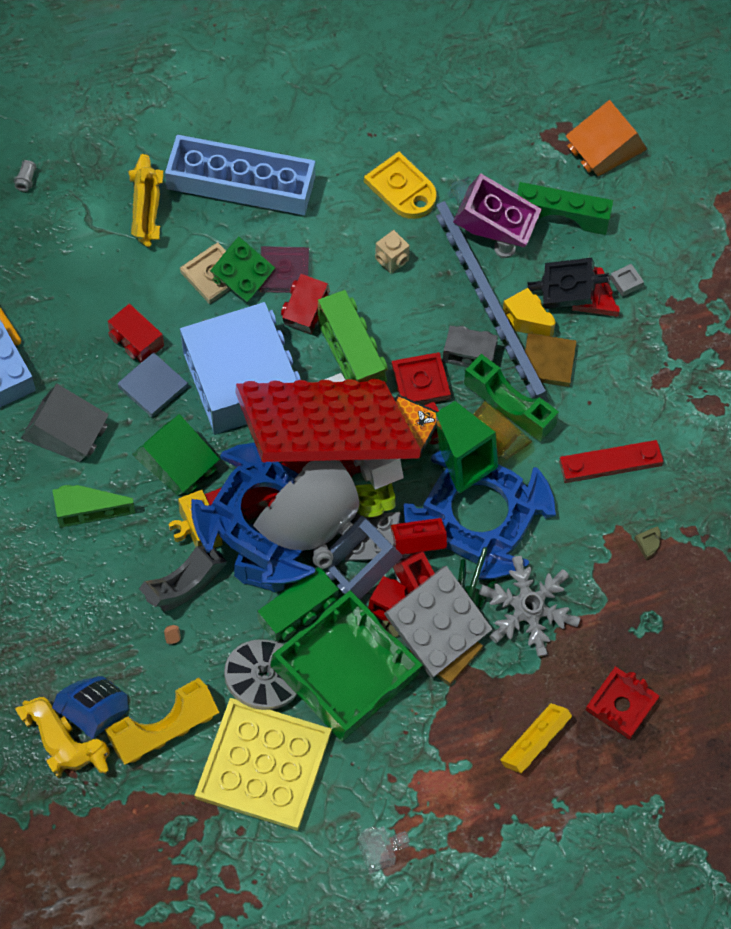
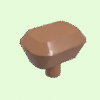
(172, 634)

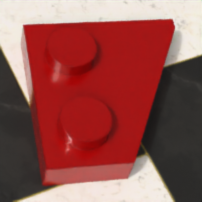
(602, 299)

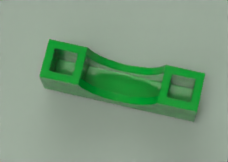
(588, 211)
(530, 414)

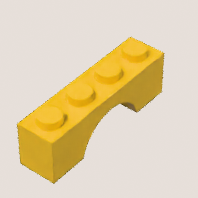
(191, 707)

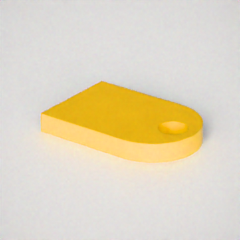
(401, 186)

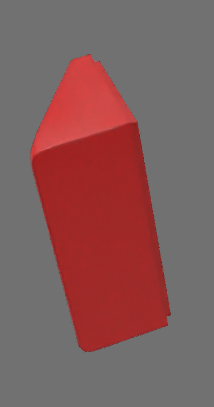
(419, 536)

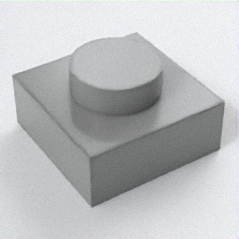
(626, 280)

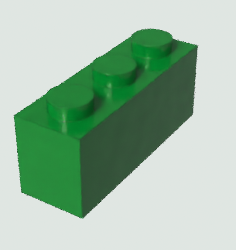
(298, 605)

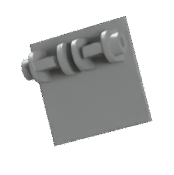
(367, 548)

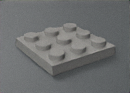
(438, 621)

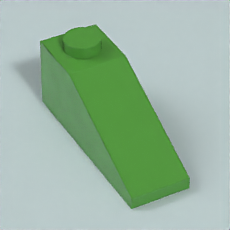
(84, 505)

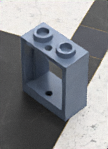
(373, 570)

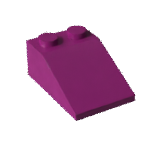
(496, 212)

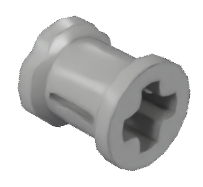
(504, 249)

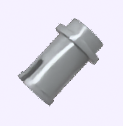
(23, 180)
(322, 556)

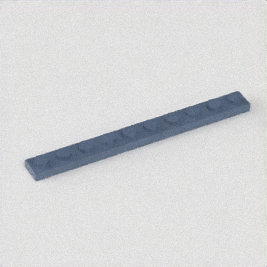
(494, 309)

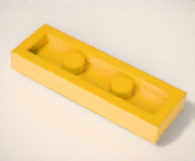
(536, 738)

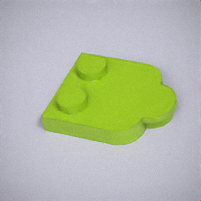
(375, 501)

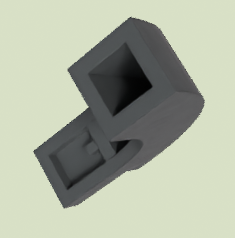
(185, 581)

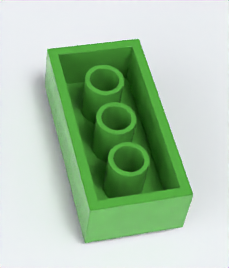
(348, 338)

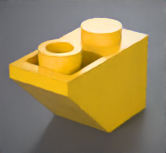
(527, 314)

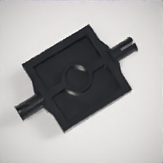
(568, 283)

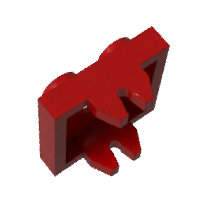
(627, 686)

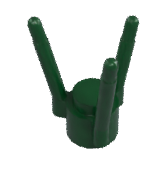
(471, 590)

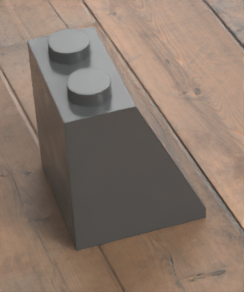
(66, 424)

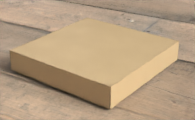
(199, 275)

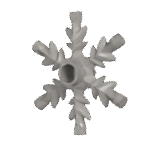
(535, 600)

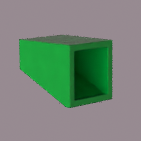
(465, 445)
(177, 456)

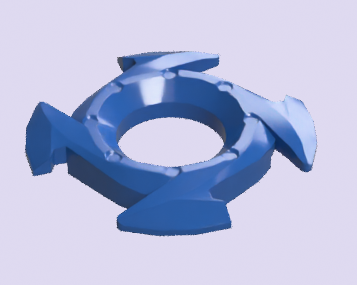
(522, 506)
(227, 519)

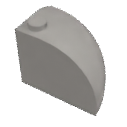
(311, 508)

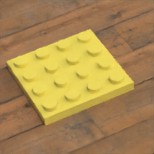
(263, 764)

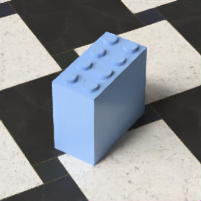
(233, 351)

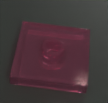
(288, 265)

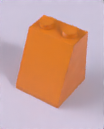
(605, 140)

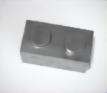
(466, 345)

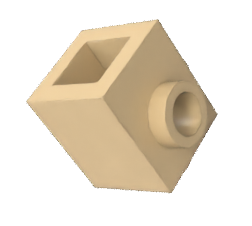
(392, 251)

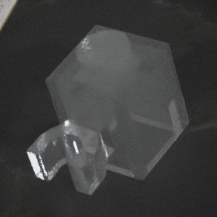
(379, 849)

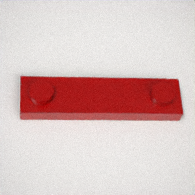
(610, 461)

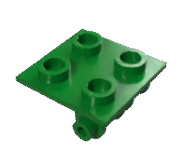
(241, 269)

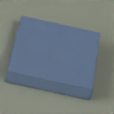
(152, 385)

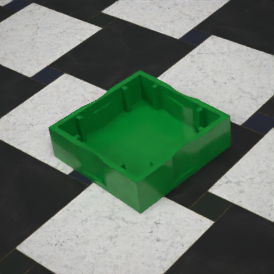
(345, 665)

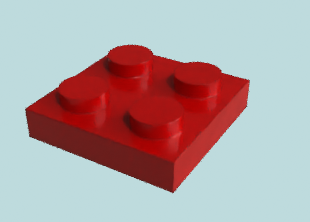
(421, 378)

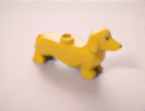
(145, 200)
(58, 741)

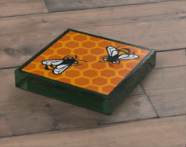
(419, 419)

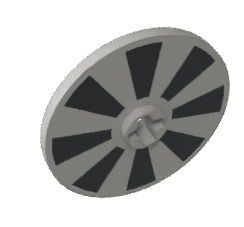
(244, 681)

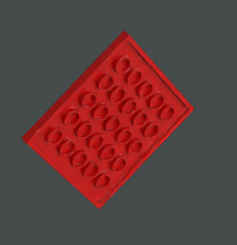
(325, 421)

